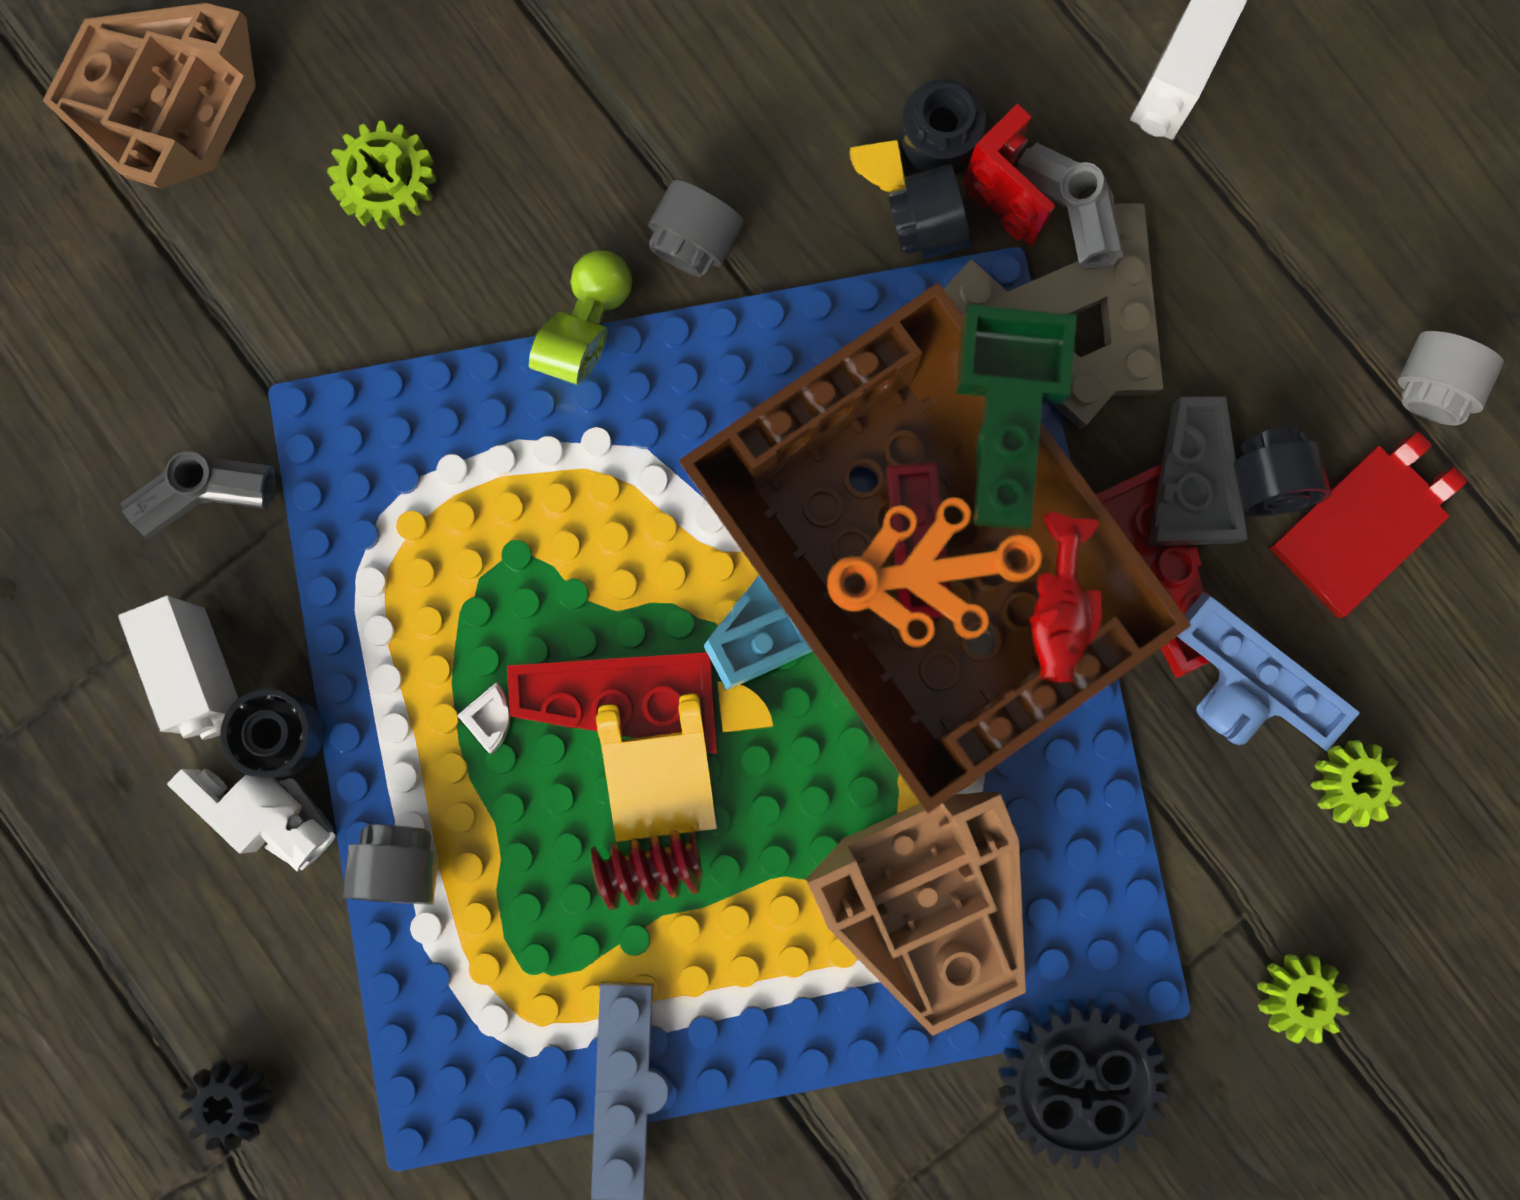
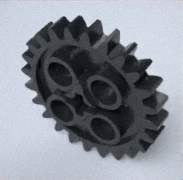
(1083, 1083)

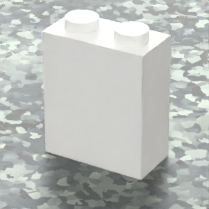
(1186, 65)
(180, 666)

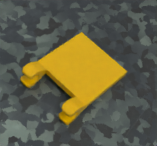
(657, 779)

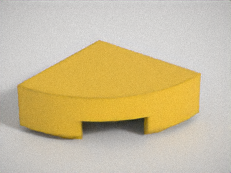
(879, 164)
(742, 709)

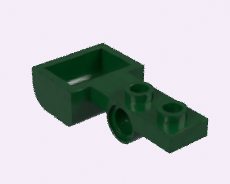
(1016, 364)

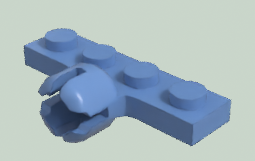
(1258, 681)

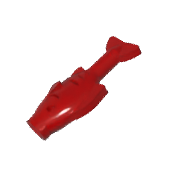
(1064, 613)

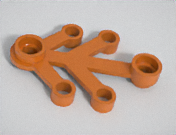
(923, 574)

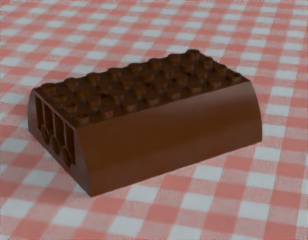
(790, 508)

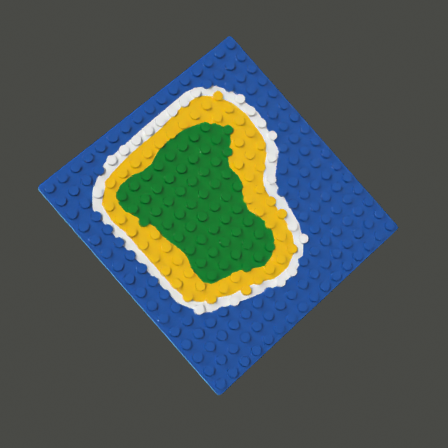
(512, 518)

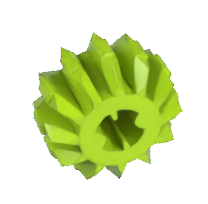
(1376, 784)
(1302, 1018)

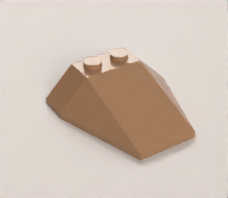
(157, 89)
(932, 906)

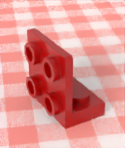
(997, 184)

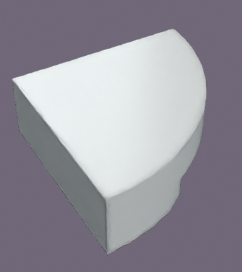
(488, 718)

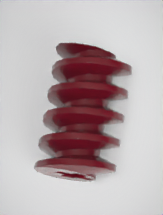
(648, 870)

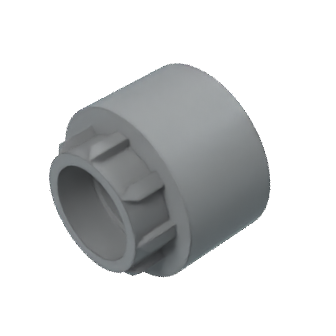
(1448, 377)

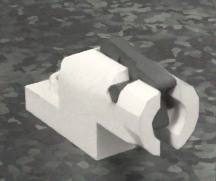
(258, 813)

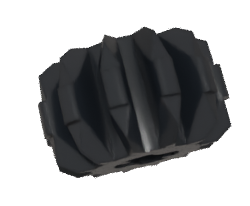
(206, 1109)

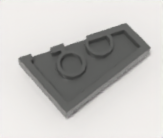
(1197, 480)

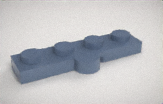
(624, 1091)

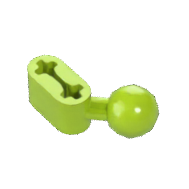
(574, 342)

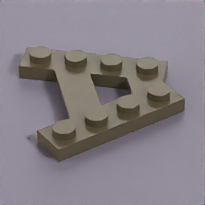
(1125, 290)

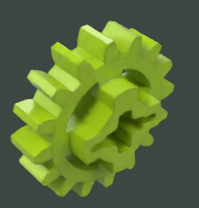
(369, 193)

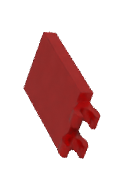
(1367, 525)

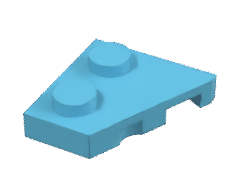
(754, 638)

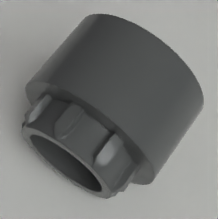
(693, 229)
(392, 866)

